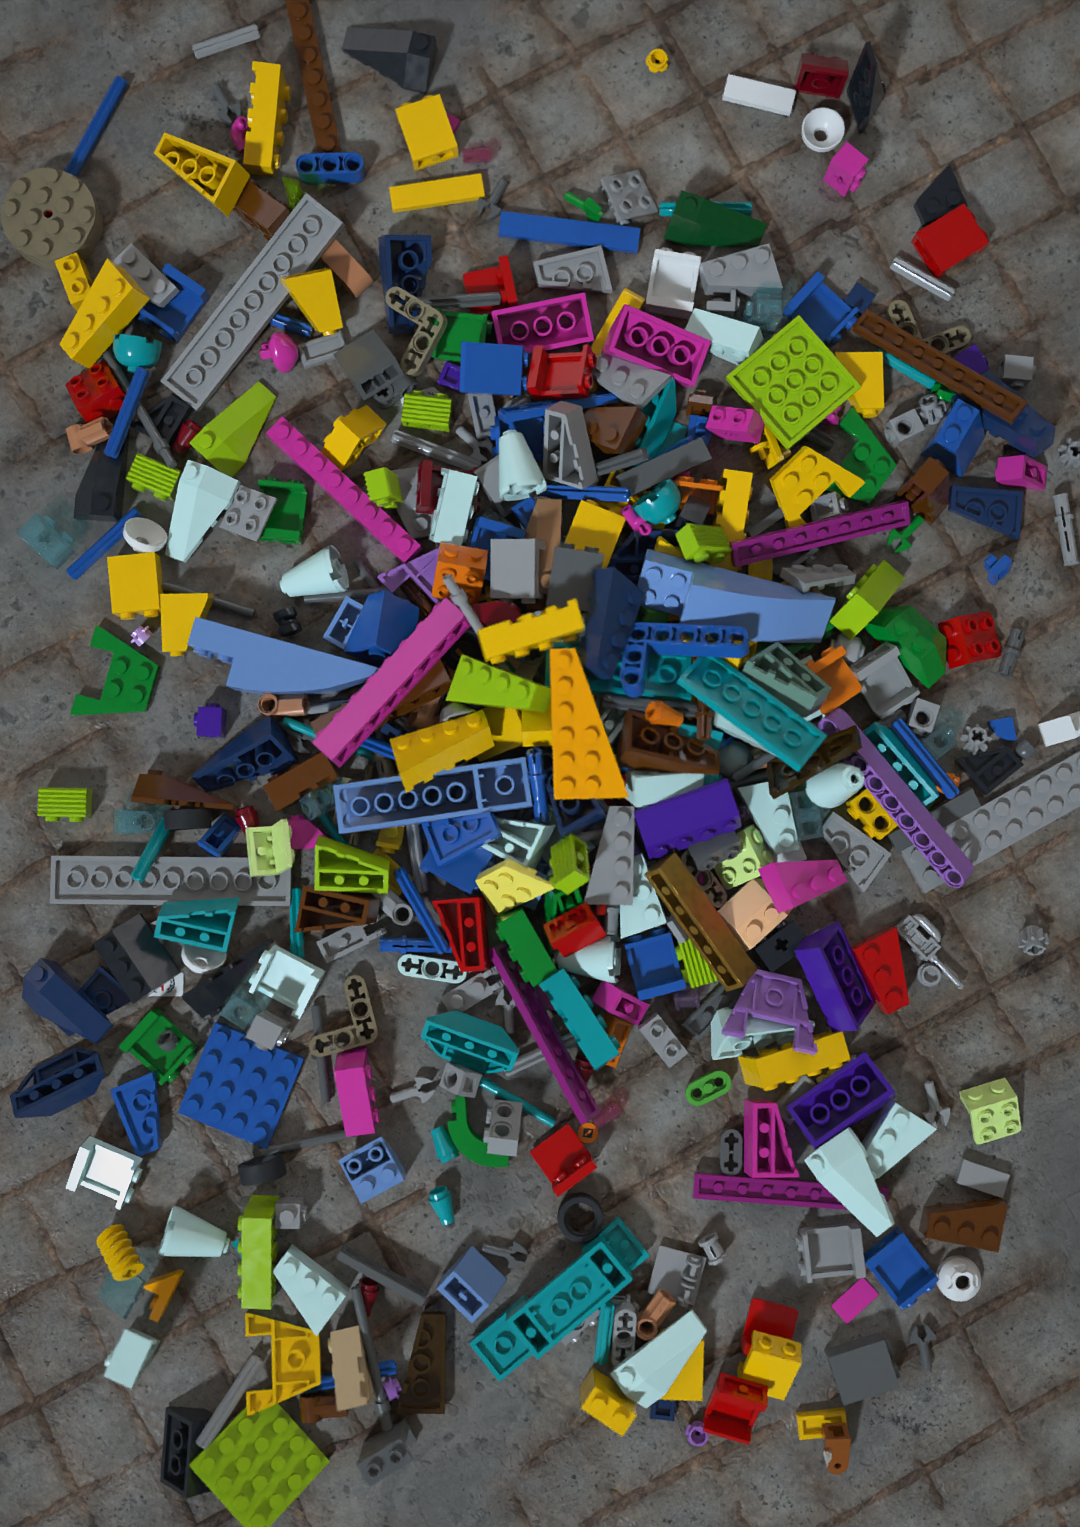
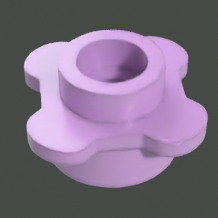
(141, 635)

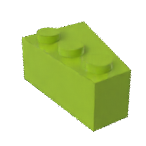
(867, 598)

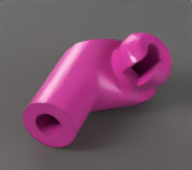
(238, 133)

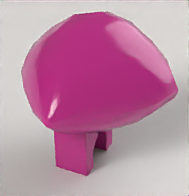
(281, 350)

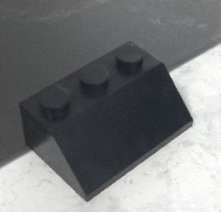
(136, 958)
(180, 1448)

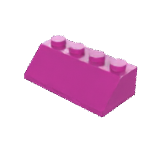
(547, 323)
(656, 345)

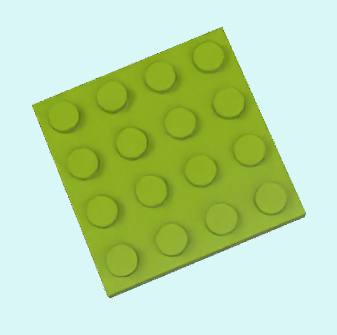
(793, 382)
(259, 1465)

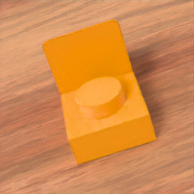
(164, 1288)

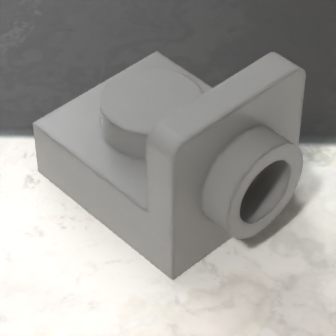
(720, 307)
(828, 506)

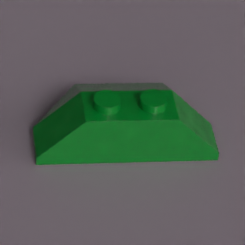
(916, 638)

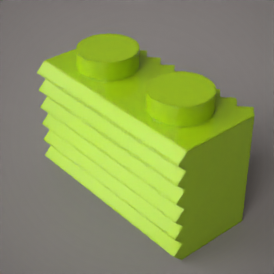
(427, 411)
(155, 477)
(383, 488)
(703, 543)
(64, 802)
(569, 864)
(696, 969)

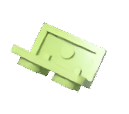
(269, 849)
(746, 864)
(992, 1110)

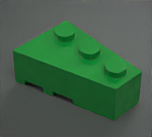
(555, 905)
(525, 946)

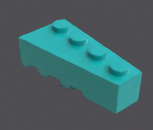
(580, 1019)

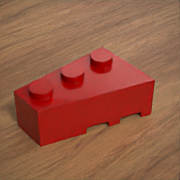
(467, 930)
(883, 969)

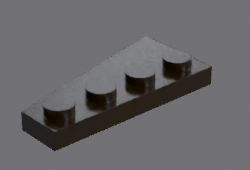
(426, 1374)

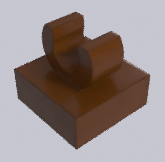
(699, 403)

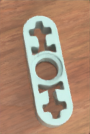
(413, 971)

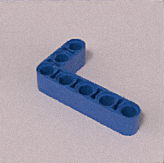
(676, 646)

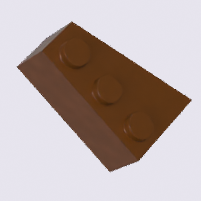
(261, 209)
(614, 428)
(967, 1224)

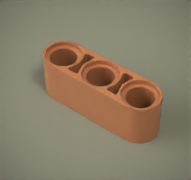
(346, 269)

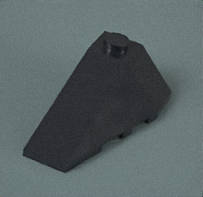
(398, 54)
(865, 88)
(103, 486)
(216, 991)

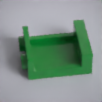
(460, 328)
(289, 513)
(143, 1046)

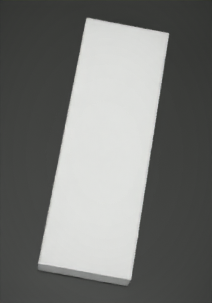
(759, 95)

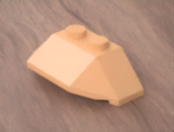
(751, 914)

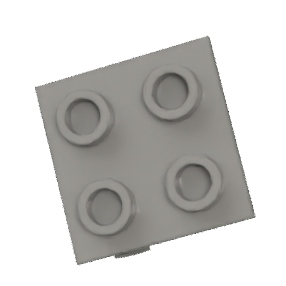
(627, 196)
(248, 513)
(678, 1274)

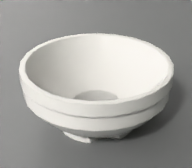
(827, 121)
(147, 531)
(213, 958)
(950, 1270)

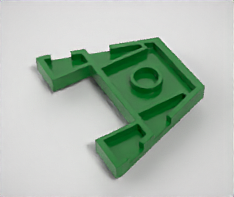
(865, 460)
(128, 680)

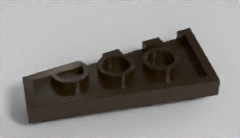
(832, 750)

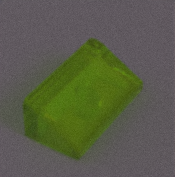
(293, 191)

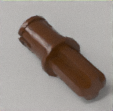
(417, 597)
(704, 721)

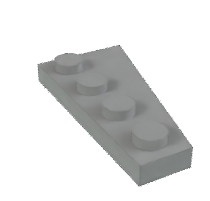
(614, 864)

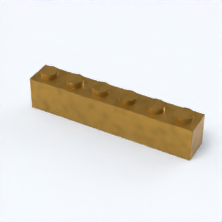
(701, 922)

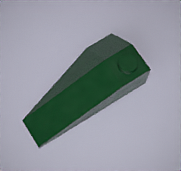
(709, 224)

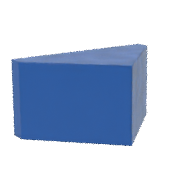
(220, 836)

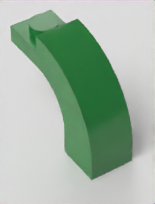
(467, 1140)

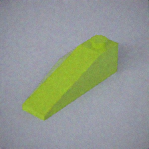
(232, 433)

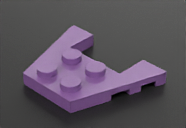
(420, 570)
(777, 1000)

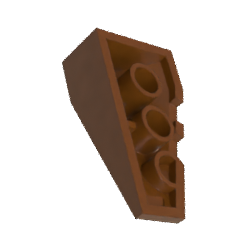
(662, 749)
(165, 790)

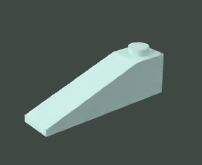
(654, 1366)

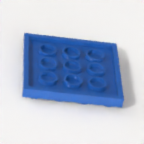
(240, 1086)

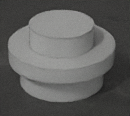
(929, 974)

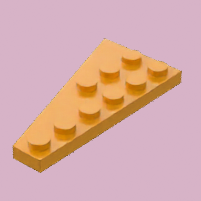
(581, 750)

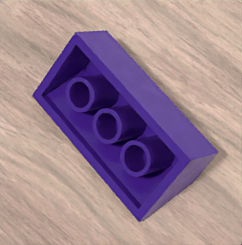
(688, 819)
(835, 978)
(841, 1101)

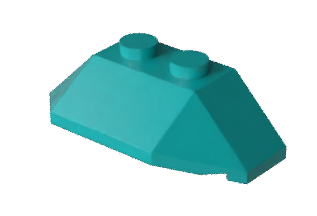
(660, 416)
(902, 762)
(470, 1042)

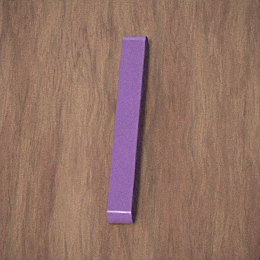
(903, 805)

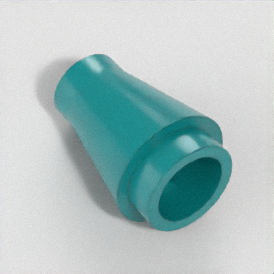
(444, 1145)
(441, 1202)

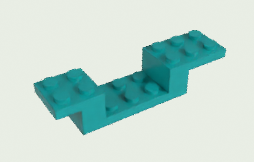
(560, 1306)

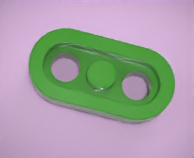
(709, 1090)

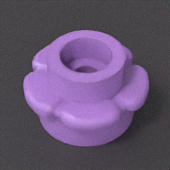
(391, 1388)
(696, 1440)

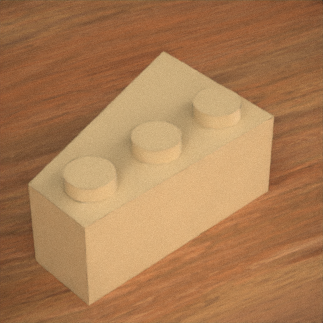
(350, 1369)

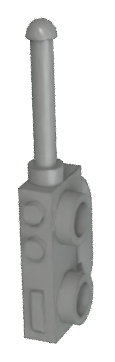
(924, 947)

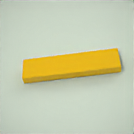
(436, 193)

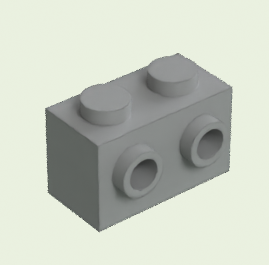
(268, 1031)

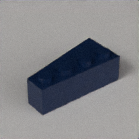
(1028, 433)
(609, 622)
(571, 814)

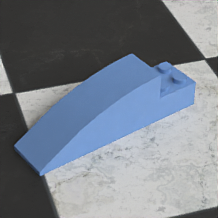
(729, 598)
(275, 666)
(450, 795)

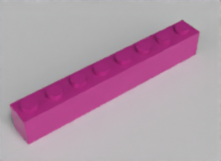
(344, 491)
(391, 682)

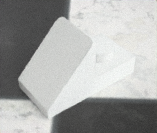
(1060, 729)

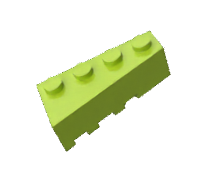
(495, 687)
(258, 1252)

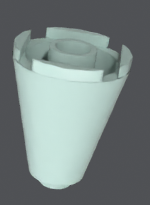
(518, 468)
(316, 575)
(834, 785)
(598, 960)
(192, 1236)

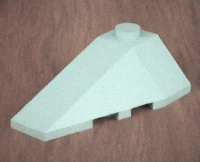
(198, 503)
(758, 1034)
(846, 1174)

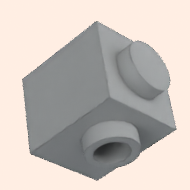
(1016, 371)
(290, 1213)

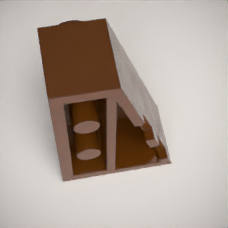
(927, 490)
(300, 780)
(334, 909)

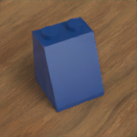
(493, 369)
(956, 438)
(381, 627)

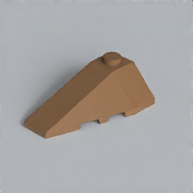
(545, 525)

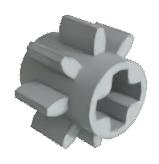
(930, 409)
(1066, 453)
(978, 744)
(1033, 940)

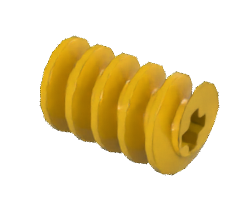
(119, 1253)

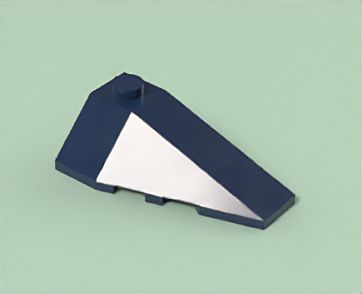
(403, 264)
(254, 753)
(59, 999)

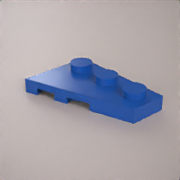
(459, 836)
(139, 1112)

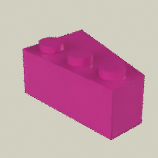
(800, 881)
(356, 1092)
(765, 1141)

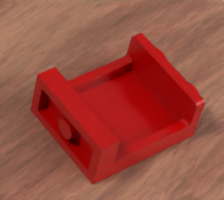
(950, 240)
(561, 374)
(734, 1408)

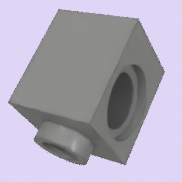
(910, 421)
(930, 712)
(460, 1080)

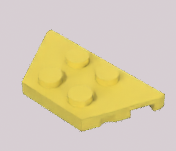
(510, 885)

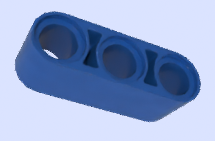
(322, 161)

